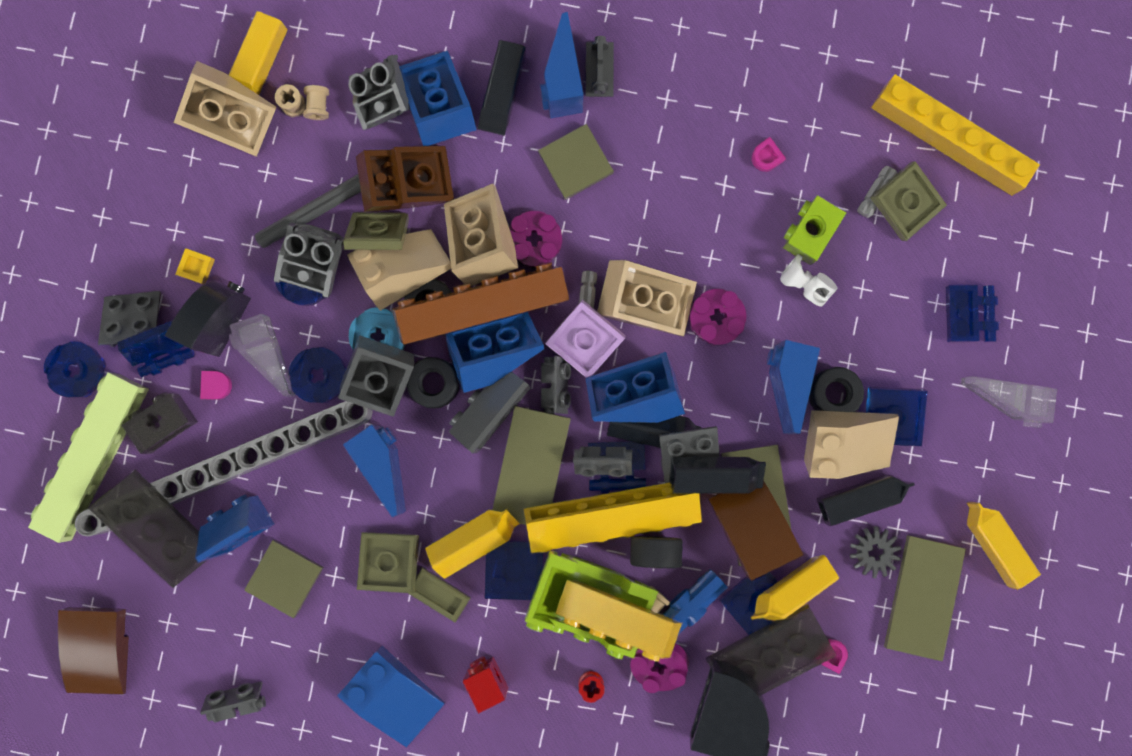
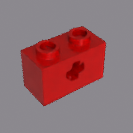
(485, 684)

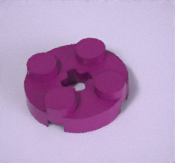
(545, 226)
(727, 303)
(661, 679)

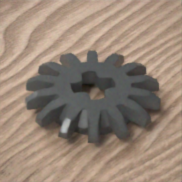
(869, 561)

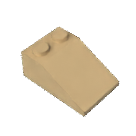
(224, 109)
(479, 236)
(396, 273)
(646, 297)
(849, 443)

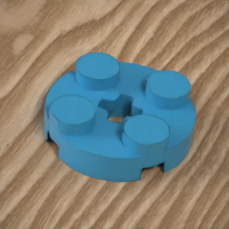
(369, 323)

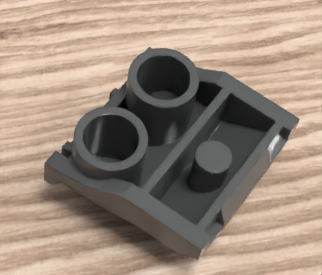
(379, 93)
(309, 258)

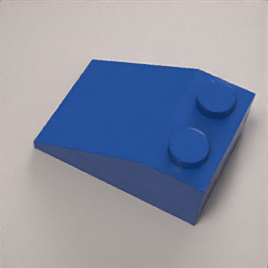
(562, 88)
(437, 99)
(492, 349)
(791, 379)
(636, 392)
(378, 461)
(232, 528)
(391, 697)

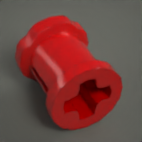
(597, 693)

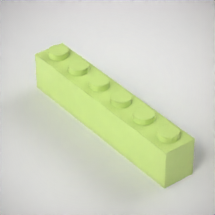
(87, 458)

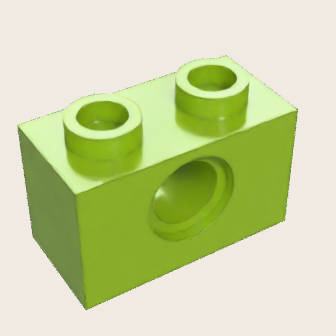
(824, 217)

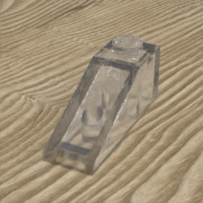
(260, 347)
(1019, 401)

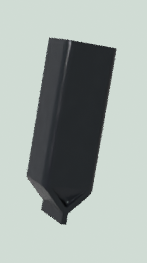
(502, 87)
(647, 432)
(715, 475)
(862, 499)

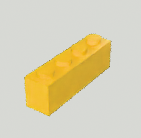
(619, 619)

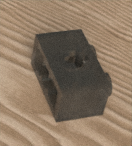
(175, 420)

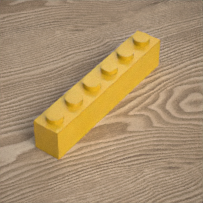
(955, 136)
(609, 517)

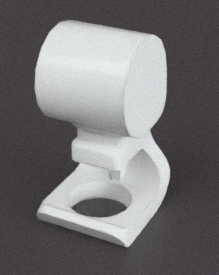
(816, 288)

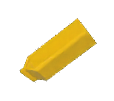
(258, 51)
(471, 542)
(1001, 546)
(795, 589)

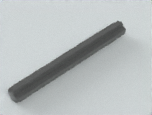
(309, 211)

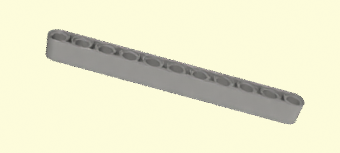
(239, 461)

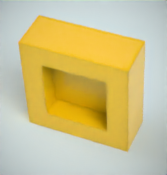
(195, 266)

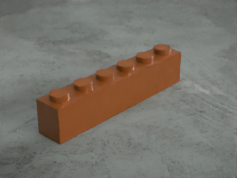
(479, 304)

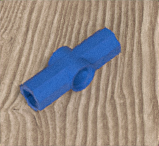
(692, 603)

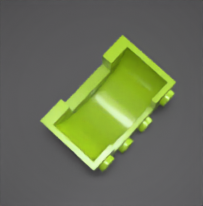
(551, 586)

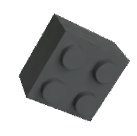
(376, 376)

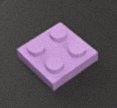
(585, 339)

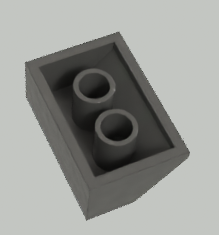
(487, 411)

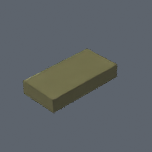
(440, 595)

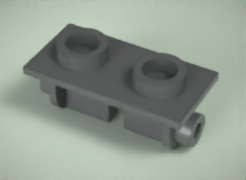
(599, 68)
(557, 372)
(589, 461)
(221, 704)

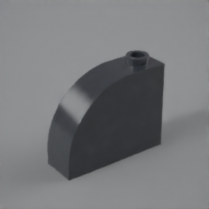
(206, 317)
(730, 715)

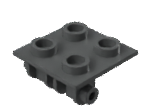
(128, 316)
(688, 443)

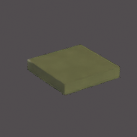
(575, 161)
(908, 201)
(376, 231)
(387, 562)
(284, 578)

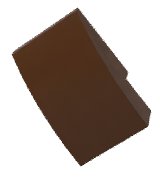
(404, 177)
(756, 530)
(93, 650)

